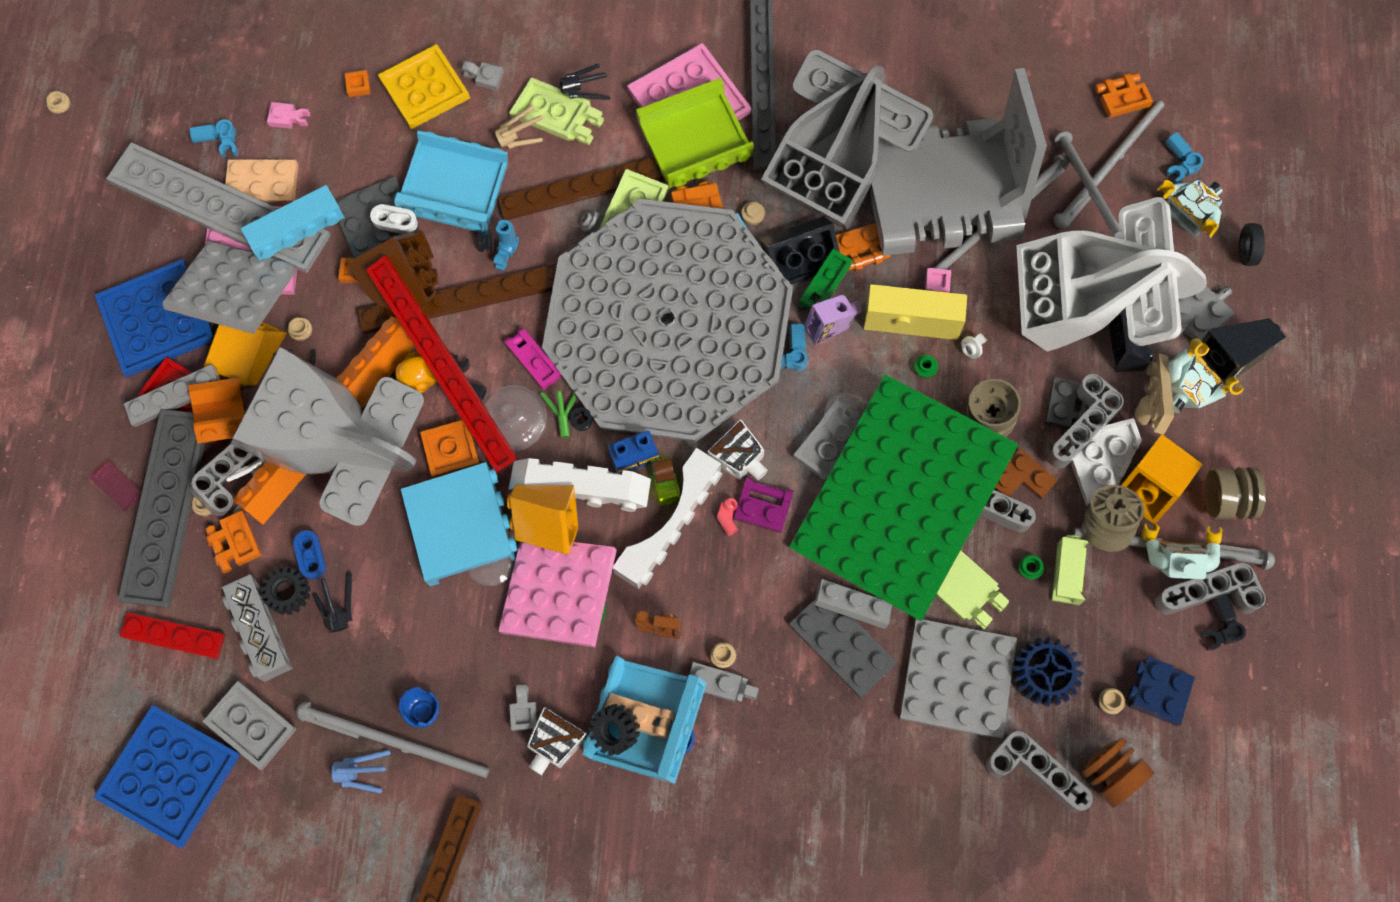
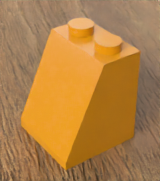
(244, 353)
(1161, 477)
(544, 516)

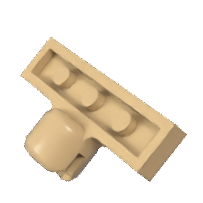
(1159, 402)

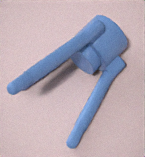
(346, 771)

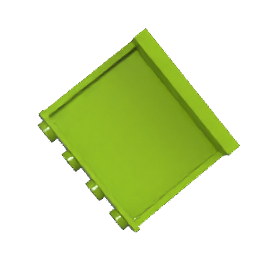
(694, 133)

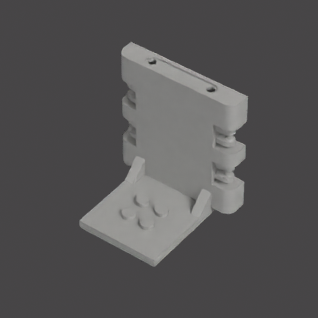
(961, 180)

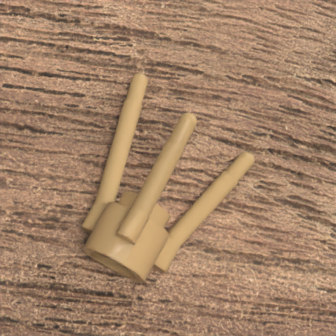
(507, 133)

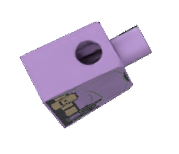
(831, 318)

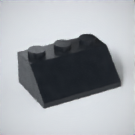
(801, 249)
(1126, 354)

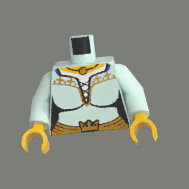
(1194, 205)
(1194, 381)
(1183, 559)

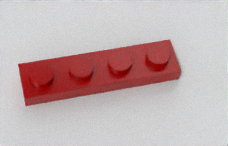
(172, 636)

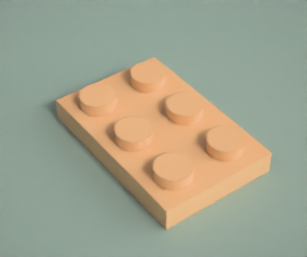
(264, 179)

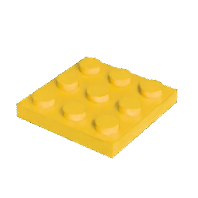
(424, 86)

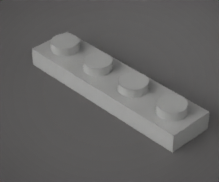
(167, 397)

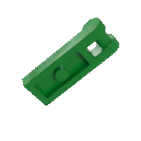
(826, 279)

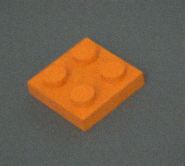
(449, 448)

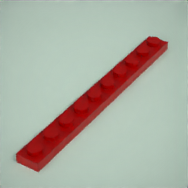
(442, 364)

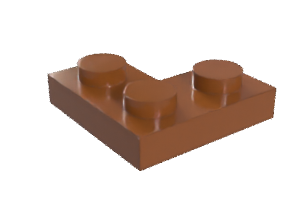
(1025, 471)

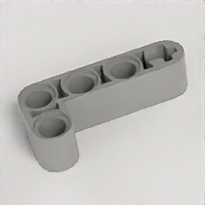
(1083, 426)
(216, 480)
(1009, 504)
(1206, 592)
(1043, 775)

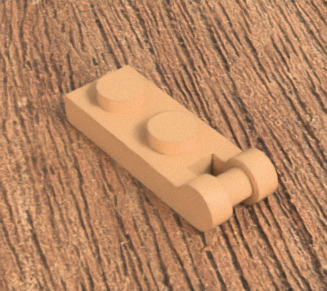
(646, 716)

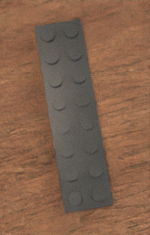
(162, 512)

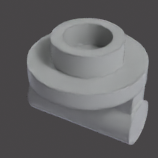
(591, 221)

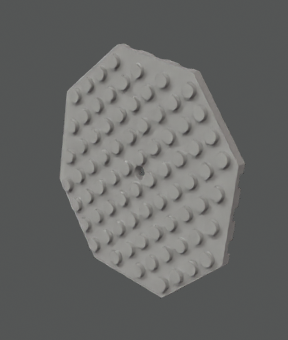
(679, 375)

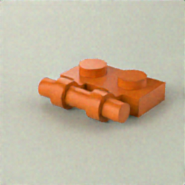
(1126, 100)
(861, 241)
(240, 540)

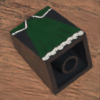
(1240, 346)

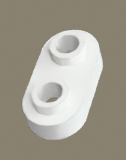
(395, 218)

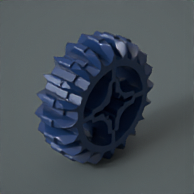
(1047, 661)

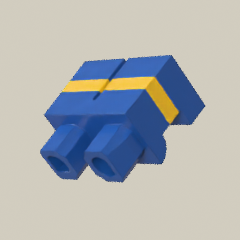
(634, 449)

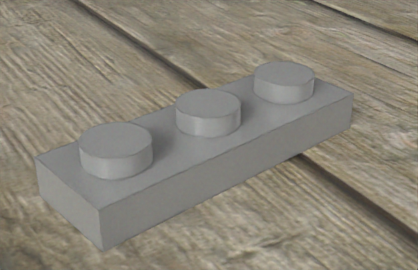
(853, 604)

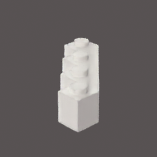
(592, 485)

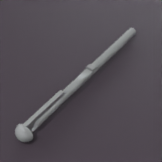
(1064, 139)
(1061, 164)
(1063, 220)
(1233, 553)
(317, 717)

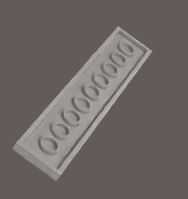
(203, 201)

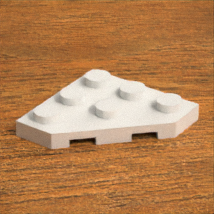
(1105, 457)

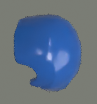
(418, 707)

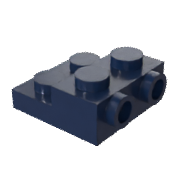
(1160, 690)

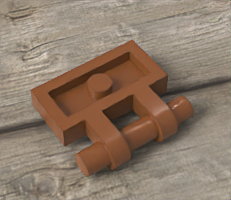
(663, 625)

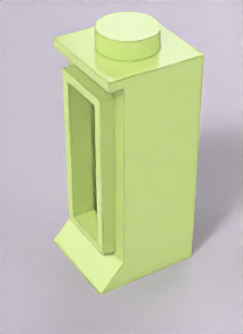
(1069, 570)

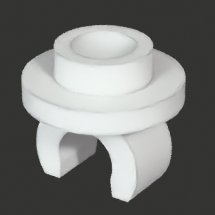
(973, 346)

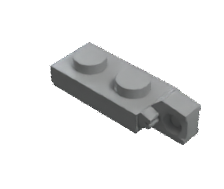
(724, 684)

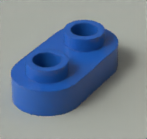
(309, 556)

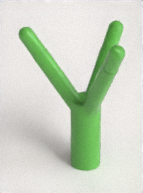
(561, 414)

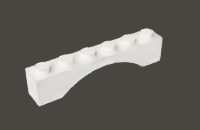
(640, 559)

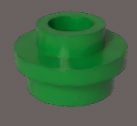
(923, 372)
(1033, 560)

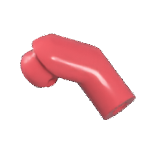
(726, 514)

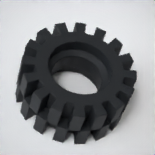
(275, 580)
(603, 735)

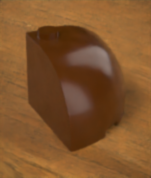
(411, 258)

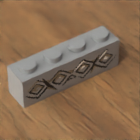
(256, 628)

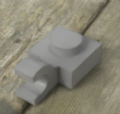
(486, 76)
(524, 713)

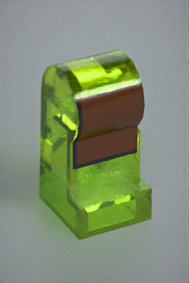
(665, 481)

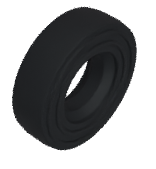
(1251, 244)

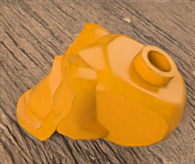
(415, 373)

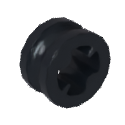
(485, 241)
(581, 411)

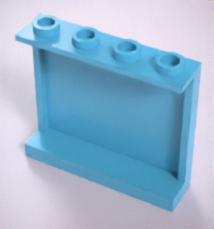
(453, 181)
(458, 522)
(660, 689)

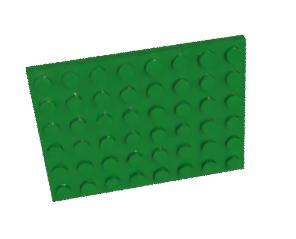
(903, 497)

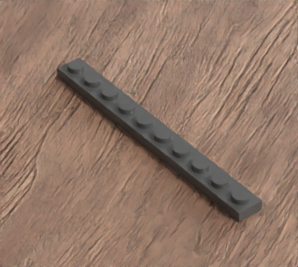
(762, 83)

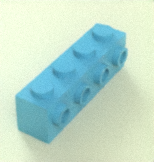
(292, 223)

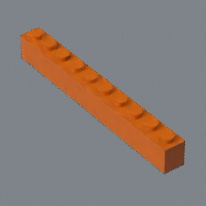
(375, 361)

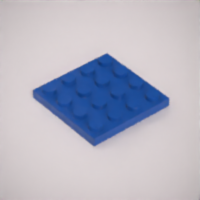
(141, 326)
(167, 776)

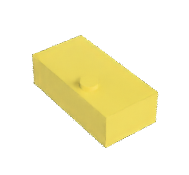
(915, 312)

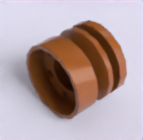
(1119, 774)

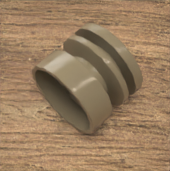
(999, 399)
(1234, 493)
(1112, 518)

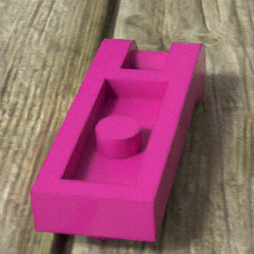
(533, 359)

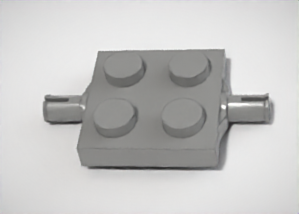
(1204, 312)

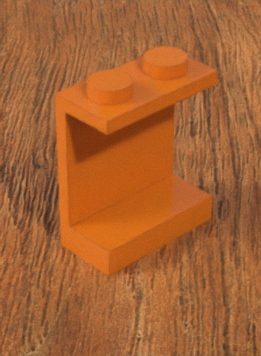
(216, 409)

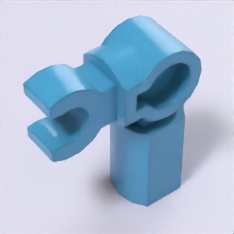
(223, 130)
(1190, 162)
(507, 243)
(797, 358)

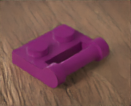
(761, 512)

